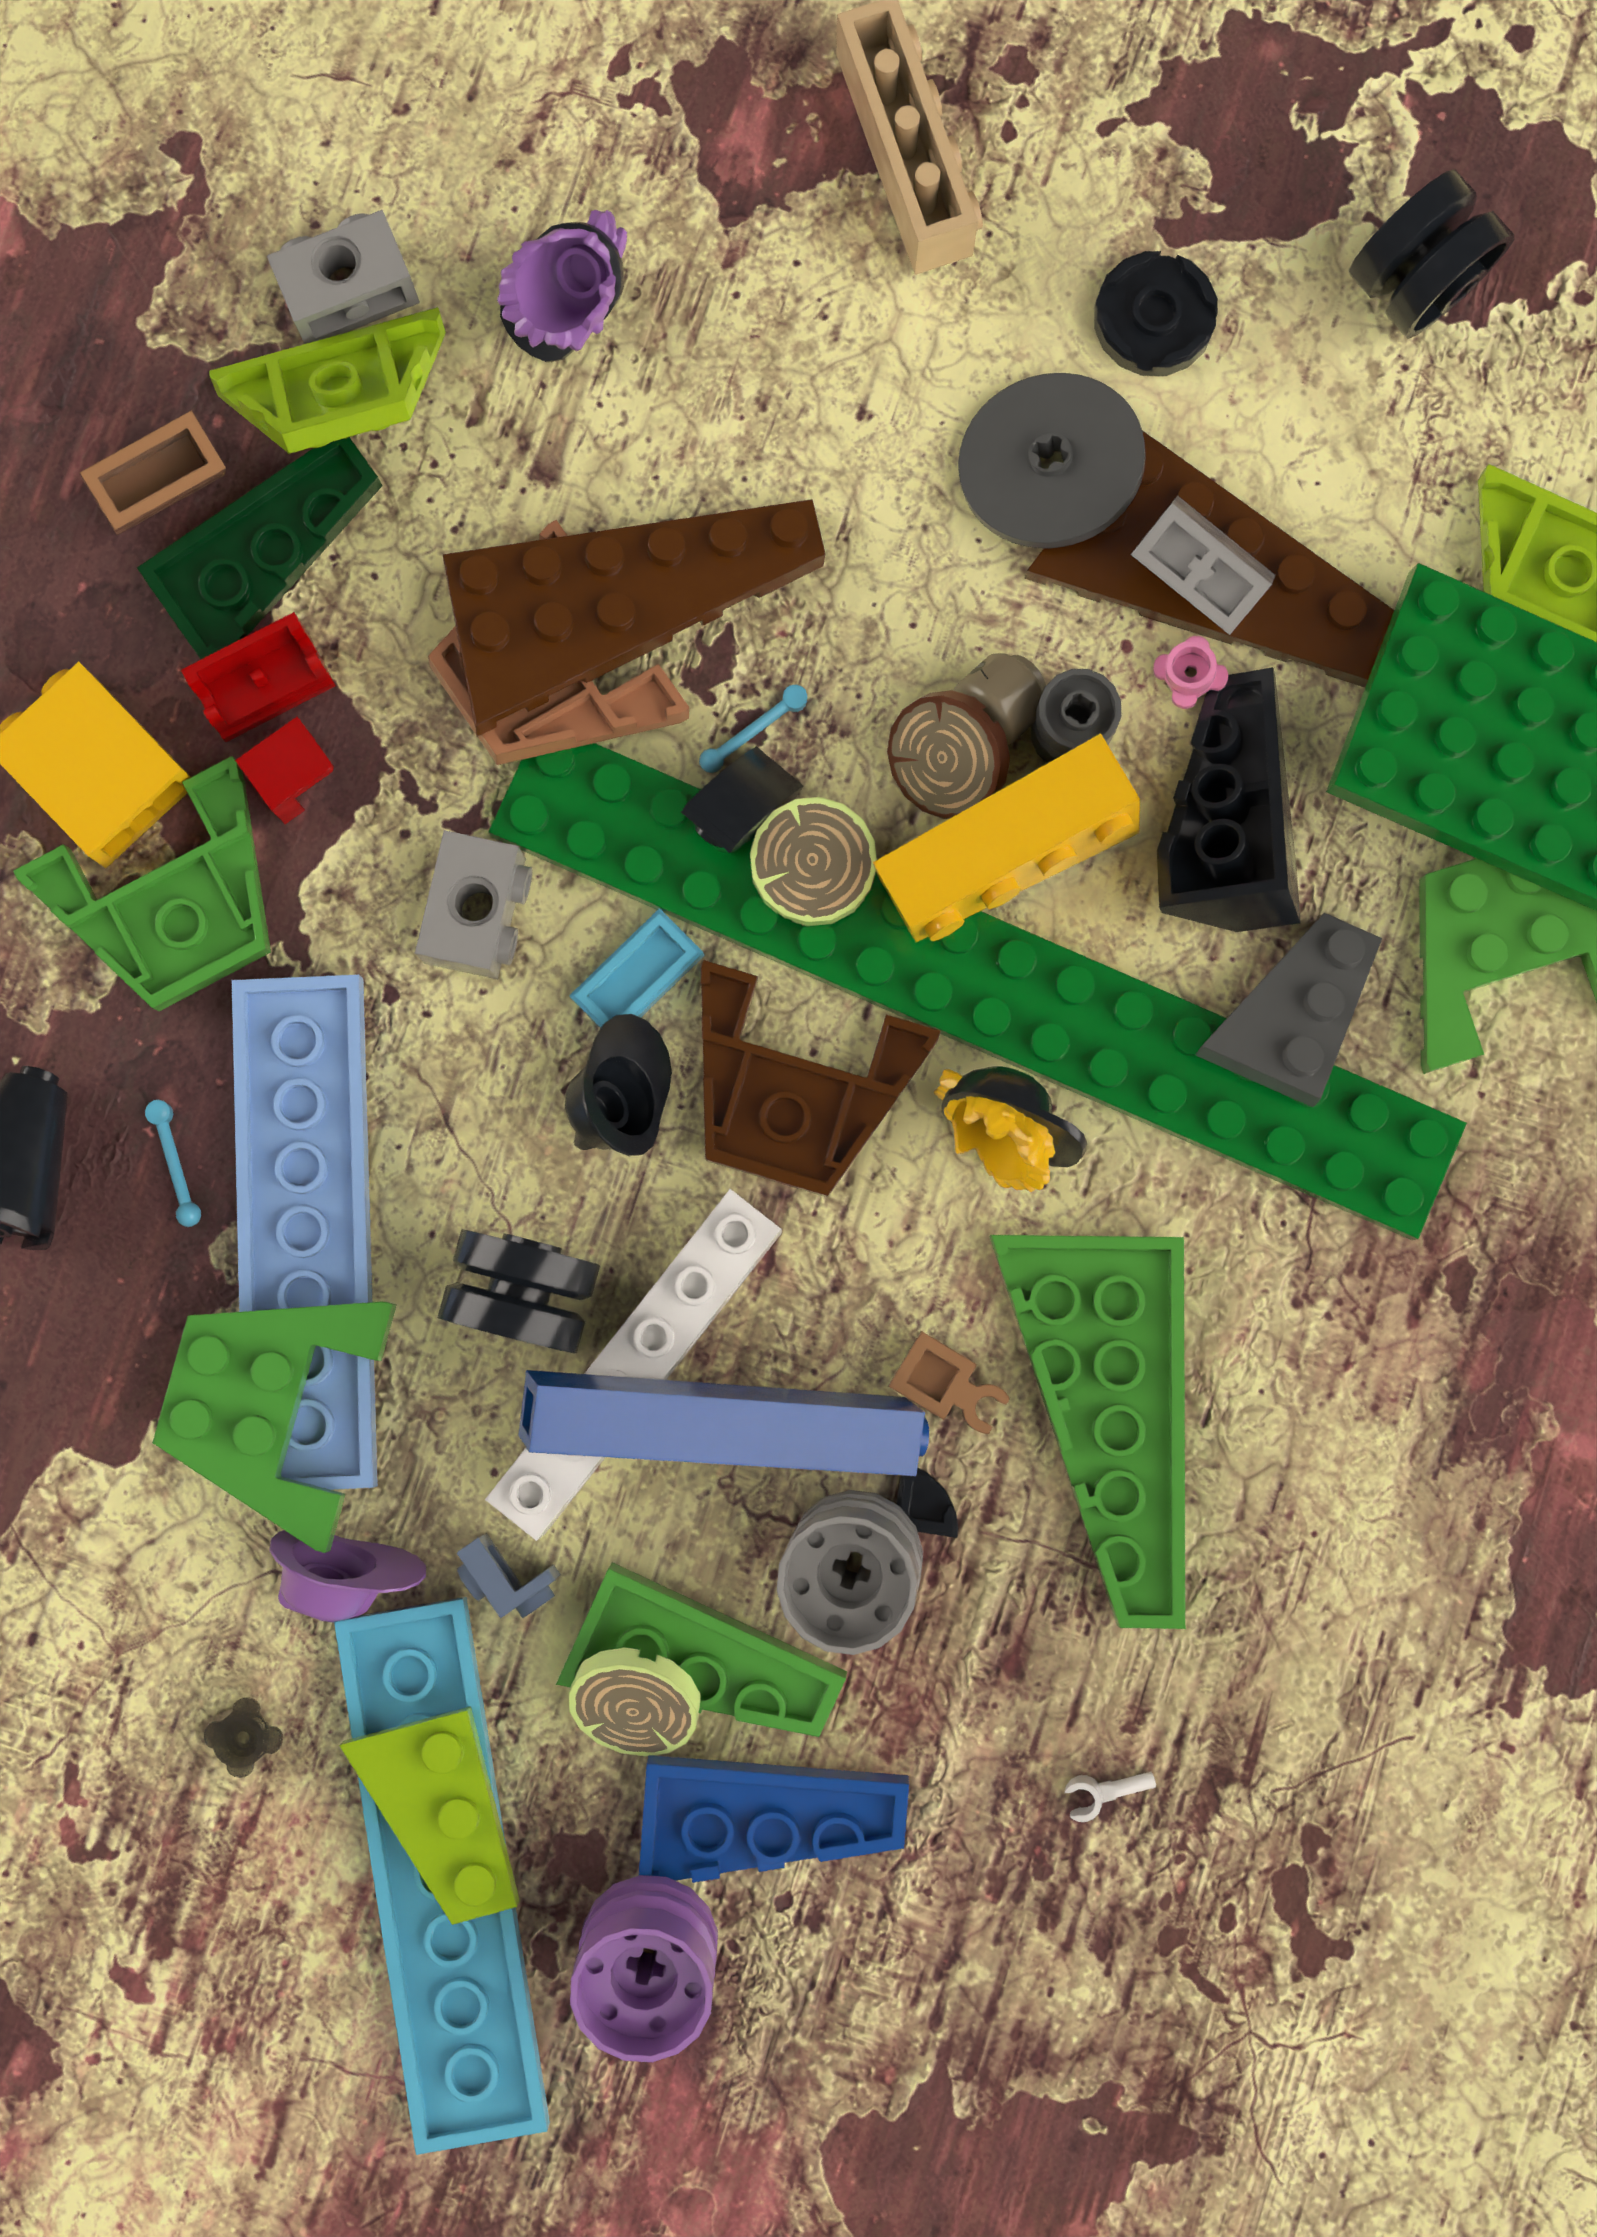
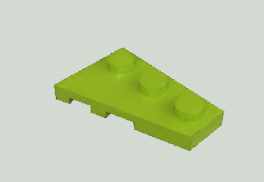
(441, 1808)

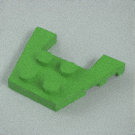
(181, 920)
(1482, 930)
(240, 1396)

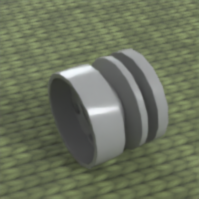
(847, 1608)

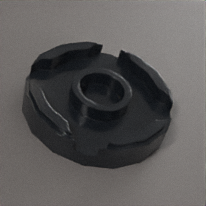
(1155, 313)

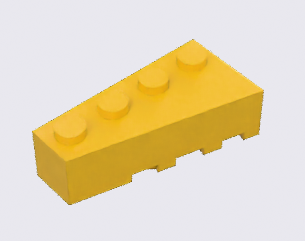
(1012, 840)

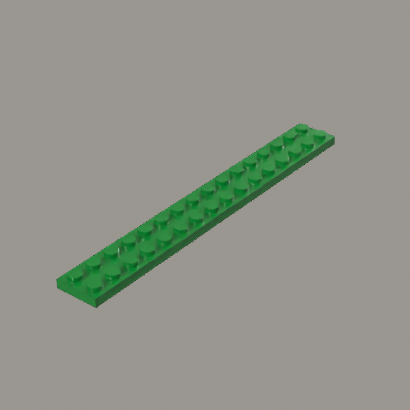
(992, 992)

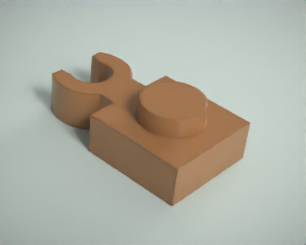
(939, 1378)

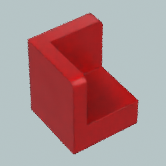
(285, 768)

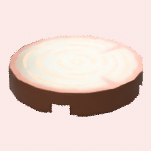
(947, 753)

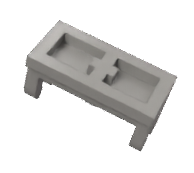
(1203, 565)

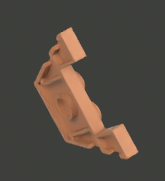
(572, 715)

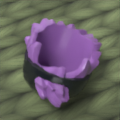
(563, 286)

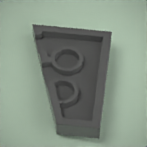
(1299, 1013)

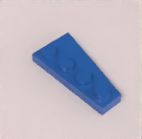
(744, 1815)

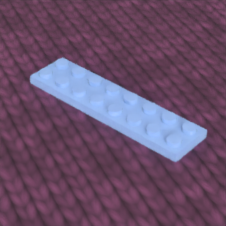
(308, 1197)

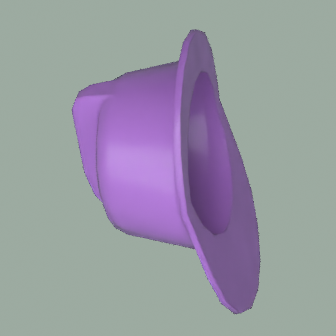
(343, 1580)

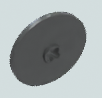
(1070, 499)

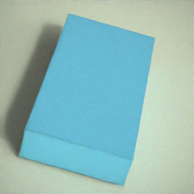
(638, 971)

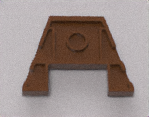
(788, 1113)

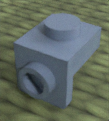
(489, 1575)

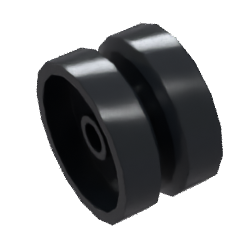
(1431, 253)
(519, 1290)

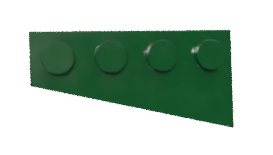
(254, 550)

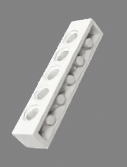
(647, 1347)

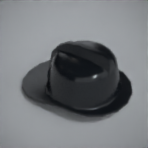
(621, 1089)

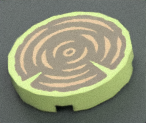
(813, 861)
(634, 1702)

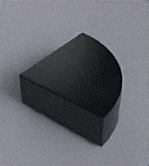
(927, 1505)

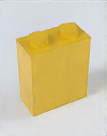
(90, 764)

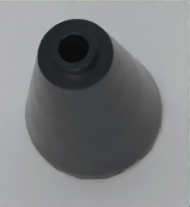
(30, 1154)

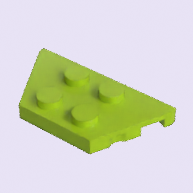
(335, 383)
(1538, 551)

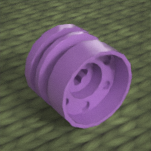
(637, 2000)

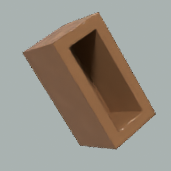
(153, 473)

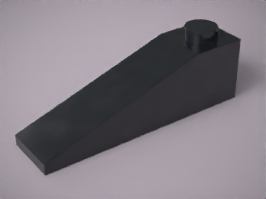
(1231, 826)

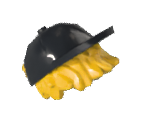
(1009, 1125)

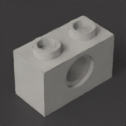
(373, 290)
(463, 869)

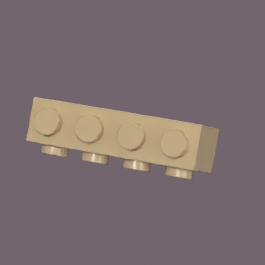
(906, 135)

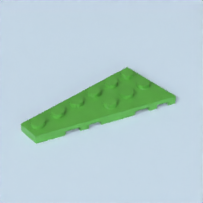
(1111, 1371)

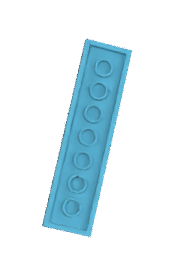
(457, 1986)

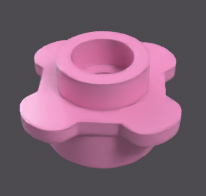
(1195, 654)

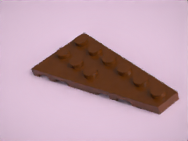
(593, 601)
(1304, 616)

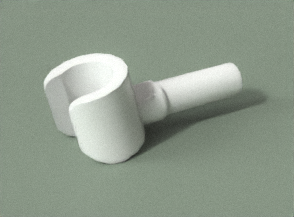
(1106, 1792)

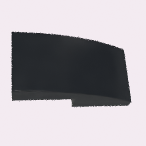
(740, 800)

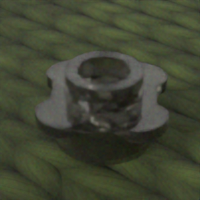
(224, 1740)

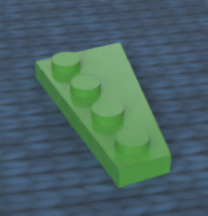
(729, 1661)

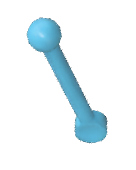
(793, 700)
(160, 1114)

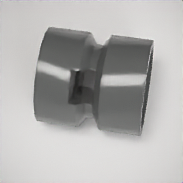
(1074, 710)

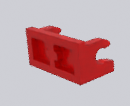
(259, 677)

